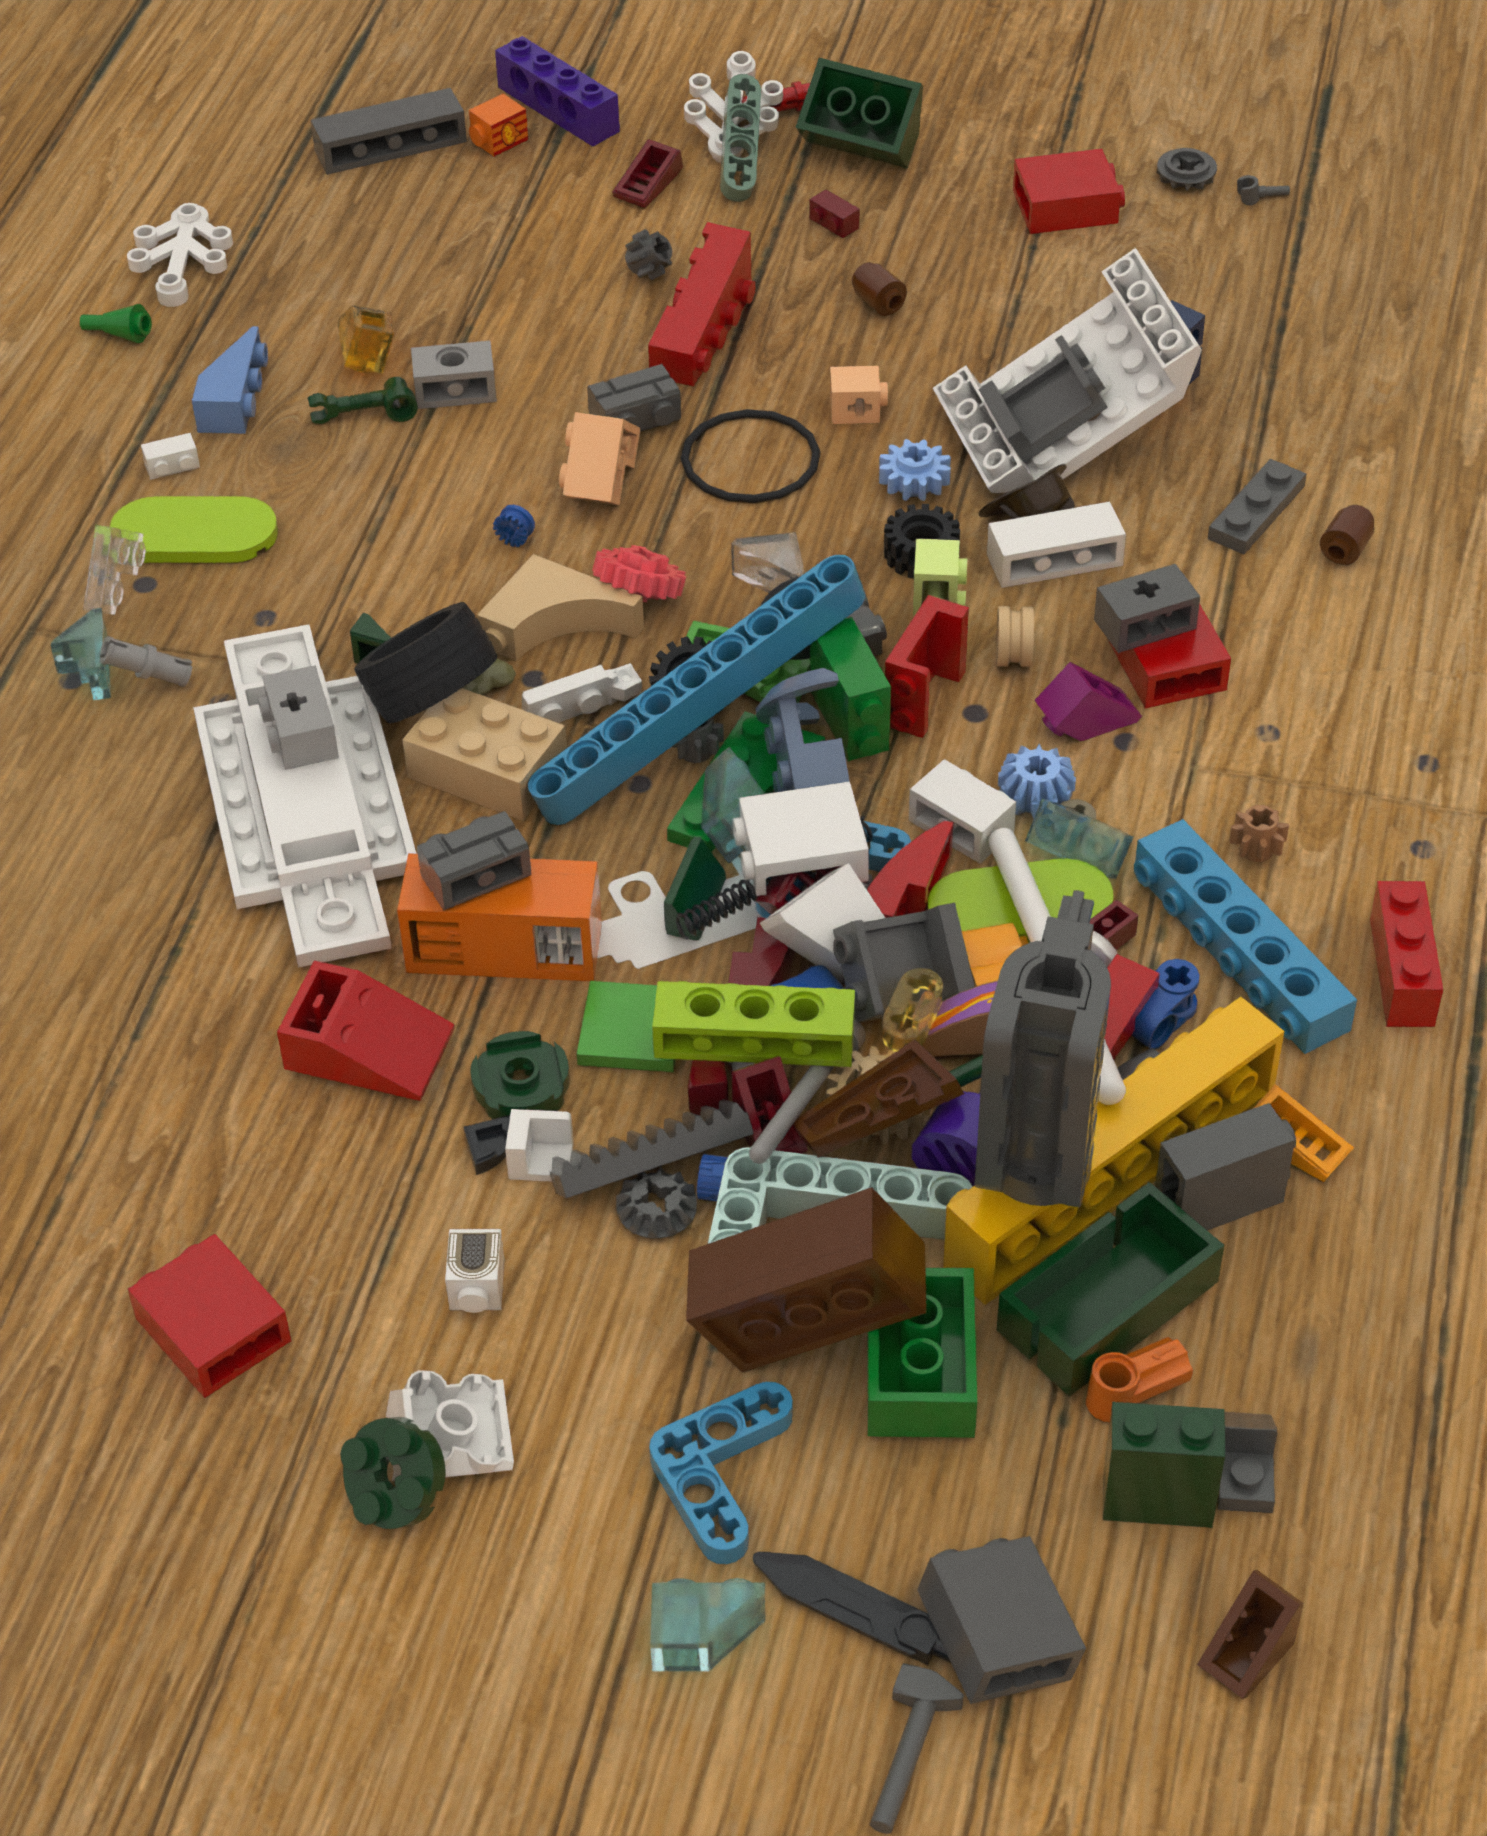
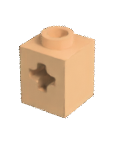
(856, 394)

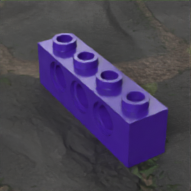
(557, 91)

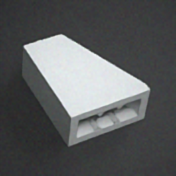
(811, 916)

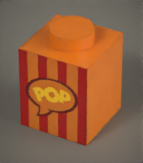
(498, 125)

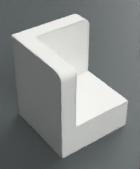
(534, 1140)

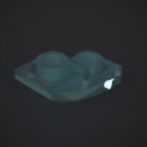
(1078, 837)

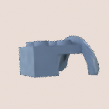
(800, 763)

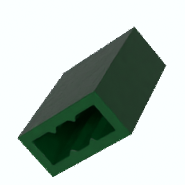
(1163, 1464)

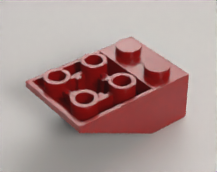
(361, 1033)

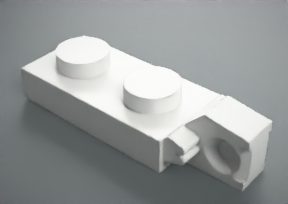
(582, 692)

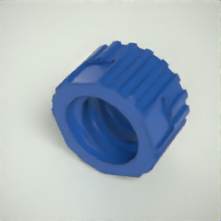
(710, 1177)

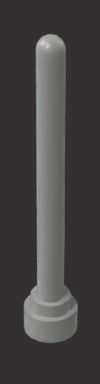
(795, 1104)

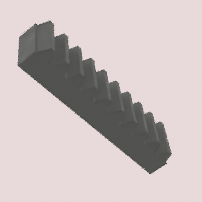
(650, 1151)

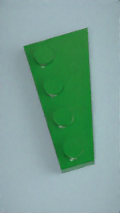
(749, 745)

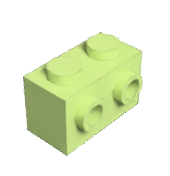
(938, 571)

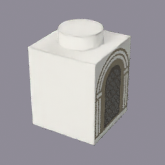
(474, 1269)

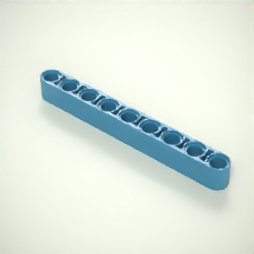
(697, 690)

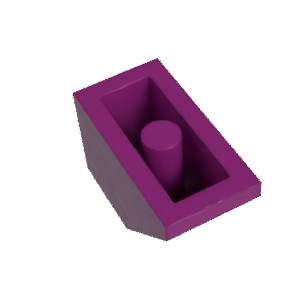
(1084, 705)

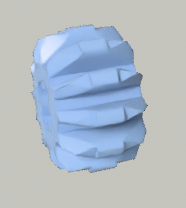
(1035, 776)

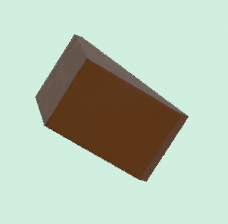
(1253, 1635)

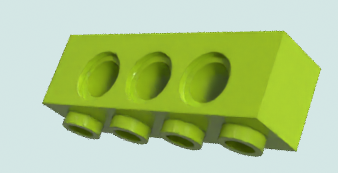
(753, 1023)

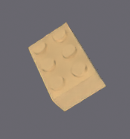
(482, 751)

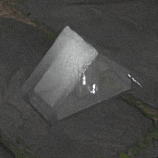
(767, 560)

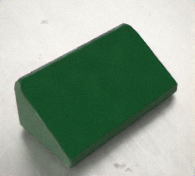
(696, 880)

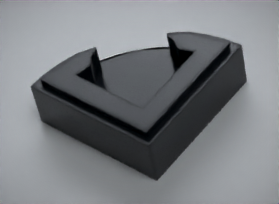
(487, 1143)

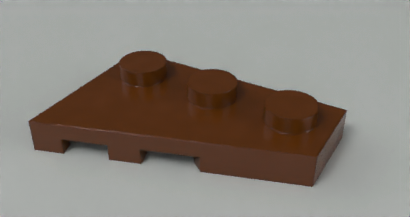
(879, 1098)

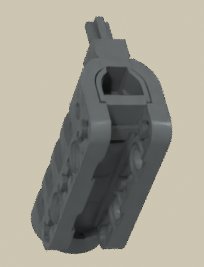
(1044, 1064)

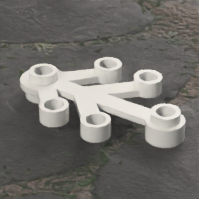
(739, 63)
(188, 222)

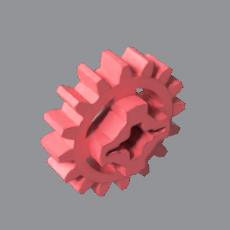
(639, 572)

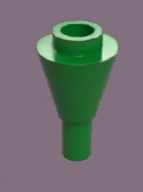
(127, 323)

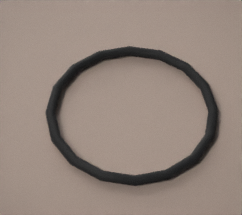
(749, 497)

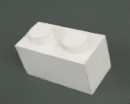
(170, 456)

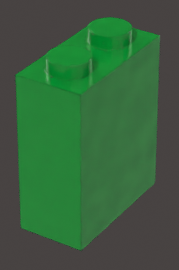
(861, 700)

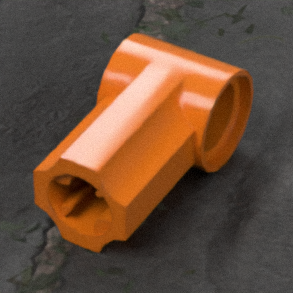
(1136, 1375)

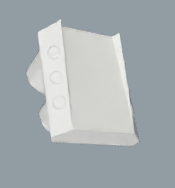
(463, 1417)

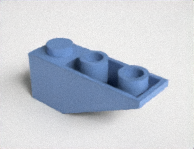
(227, 387)

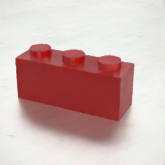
(1406, 954)

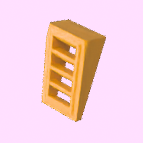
(1312, 1128)

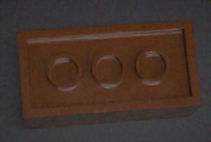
(807, 1280)

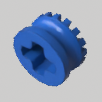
(509, 530)

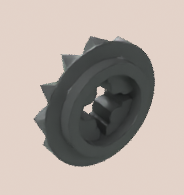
(1195, 166)
(645, 1217)

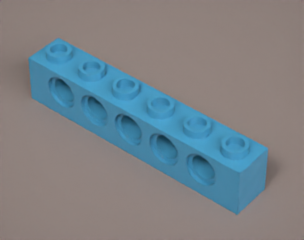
(1244, 936)

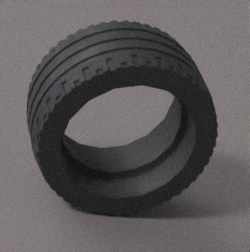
(426, 663)

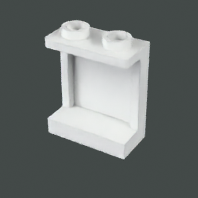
(800, 833)

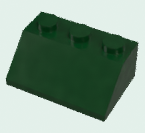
(862, 112)

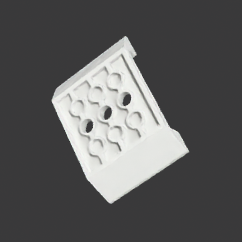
(1132, 345)

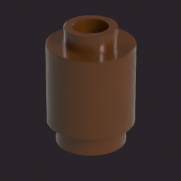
(879, 288)
(1347, 535)

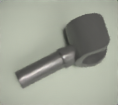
(1251, 192)

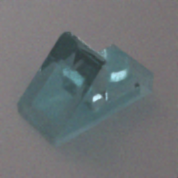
(79, 651)

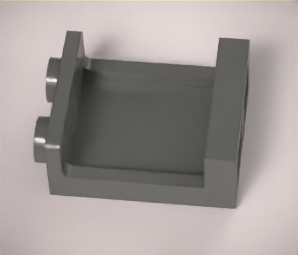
(1047, 402)
(884, 949)

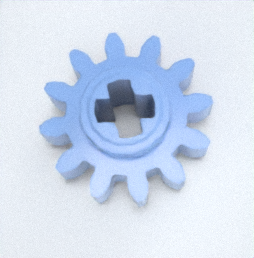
(914, 469)

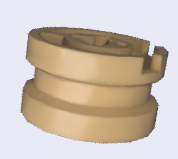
(1014, 636)

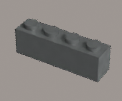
(388, 131)

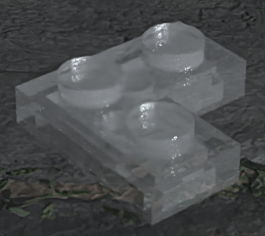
(112, 553)

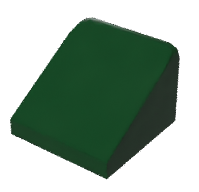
(366, 637)

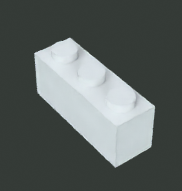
(1055, 544)

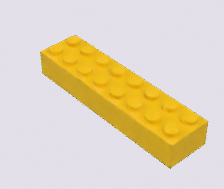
(1192, 1084)

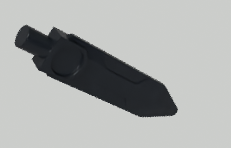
(853, 1604)

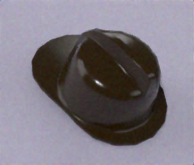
(1037, 497)

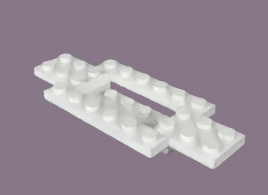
(328, 822)

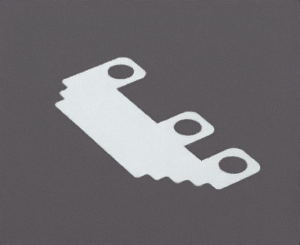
(641, 931)

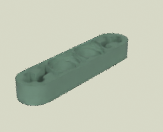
(740, 137)

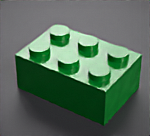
(926, 1365)

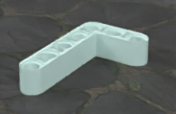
(803, 1181)

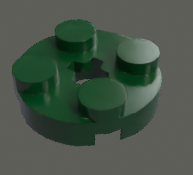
(520, 1051)
(366, 1476)

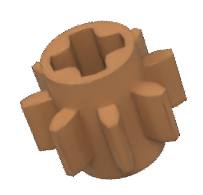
(1259, 833)

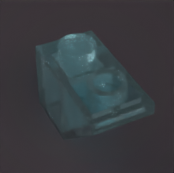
(724, 784)
(702, 1622)

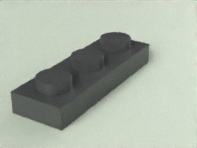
(1257, 506)

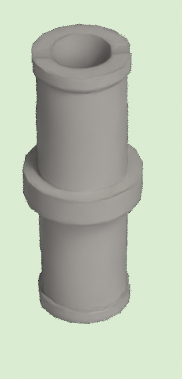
(145, 661)

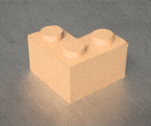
(598, 457)

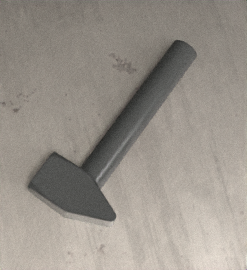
(925, 1693)

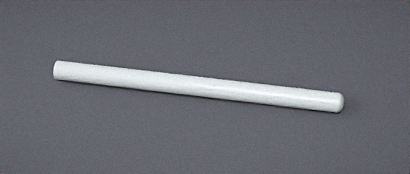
(1033, 916)

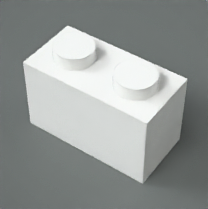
(967, 802)

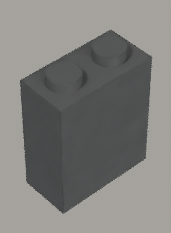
(1228, 1167)
(1000, 1619)

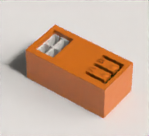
(523, 930)

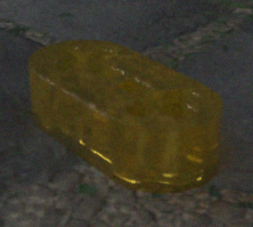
(903, 1007)

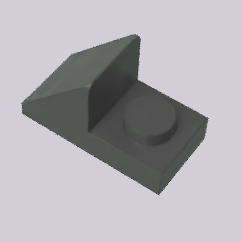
(1248, 1463)

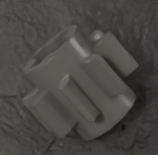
(648, 254)
(701, 742)

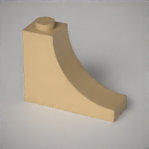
(552, 602)

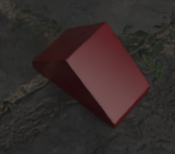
(761, 1092)

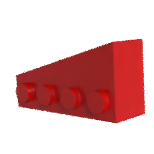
(704, 304)

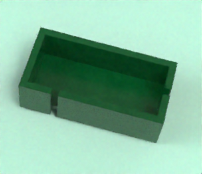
(1105, 1297)

